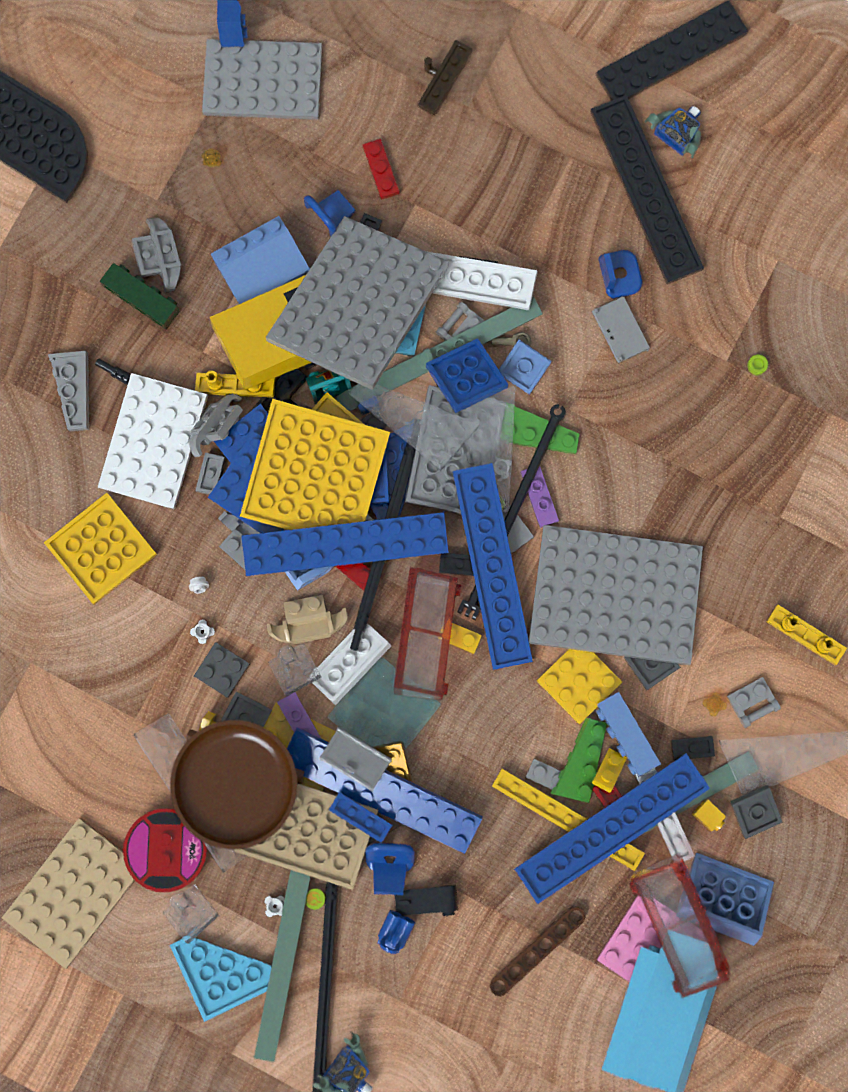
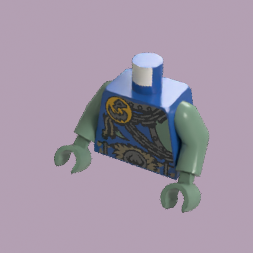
(678, 129)
(347, 1070)

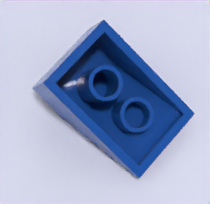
(231, 23)

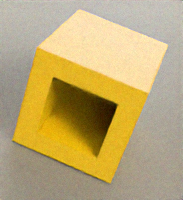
(709, 816)

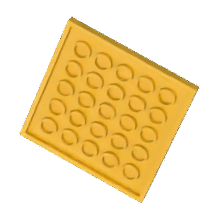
(313, 469)

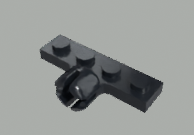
(284, 389)

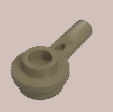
(512, 341)

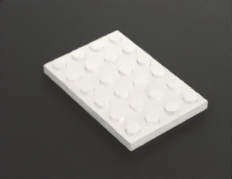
(152, 441)

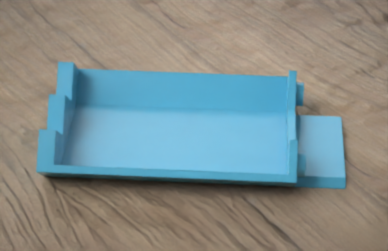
(657, 1027)

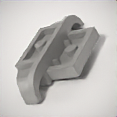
(158, 254)
(215, 423)
(233, 543)

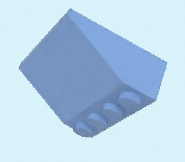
(260, 261)
(732, 898)

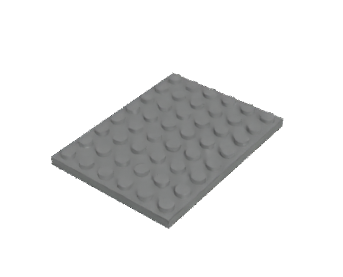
(357, 302)
(616, 595)

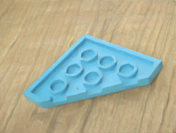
(219, 976)

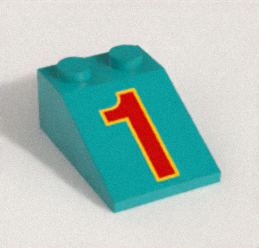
(325, 382)

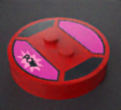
(163, 852)

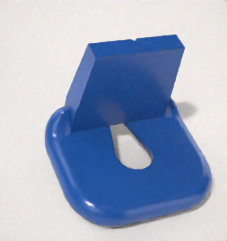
(331, 209)
(620, 286)
(389, 877)

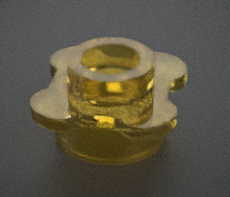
(211, 158)
(713, 710)

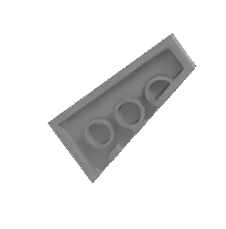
(73, 387)

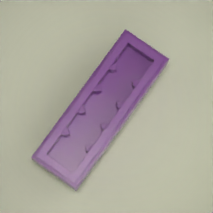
(541, 500)
(296, 714)

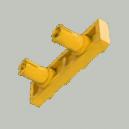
(226, 384)
(806, 635)

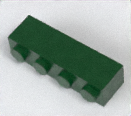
(139, 295)

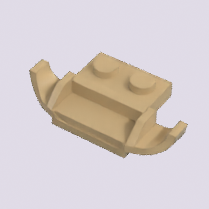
(307, 621)

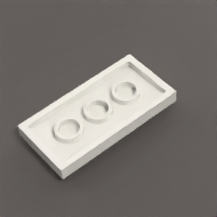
(346, 667)

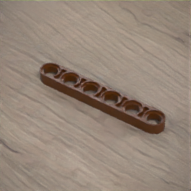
(535, 948)

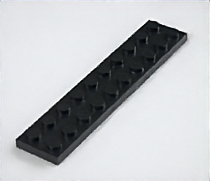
(646, 189)

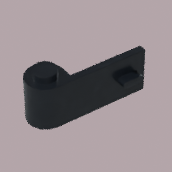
(428, 900)

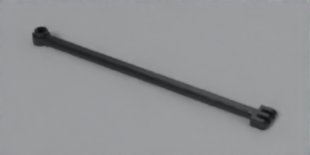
(519, 498)

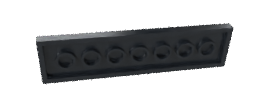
(672, 52)

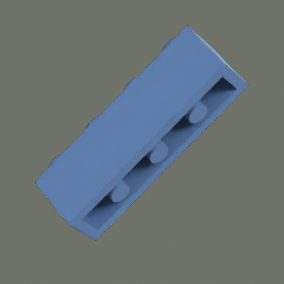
(628, 735)

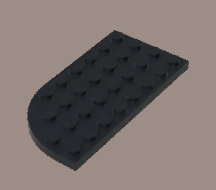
(40, 140)

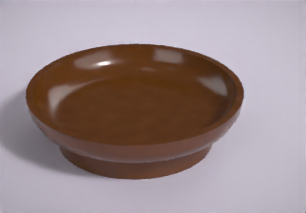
(233, 784)

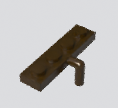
(443, 76)

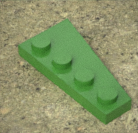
(530, 428)
(582, 763)

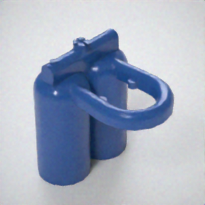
(395, 932)

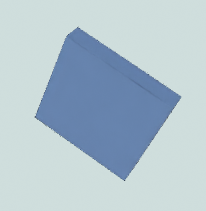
(524, 366)

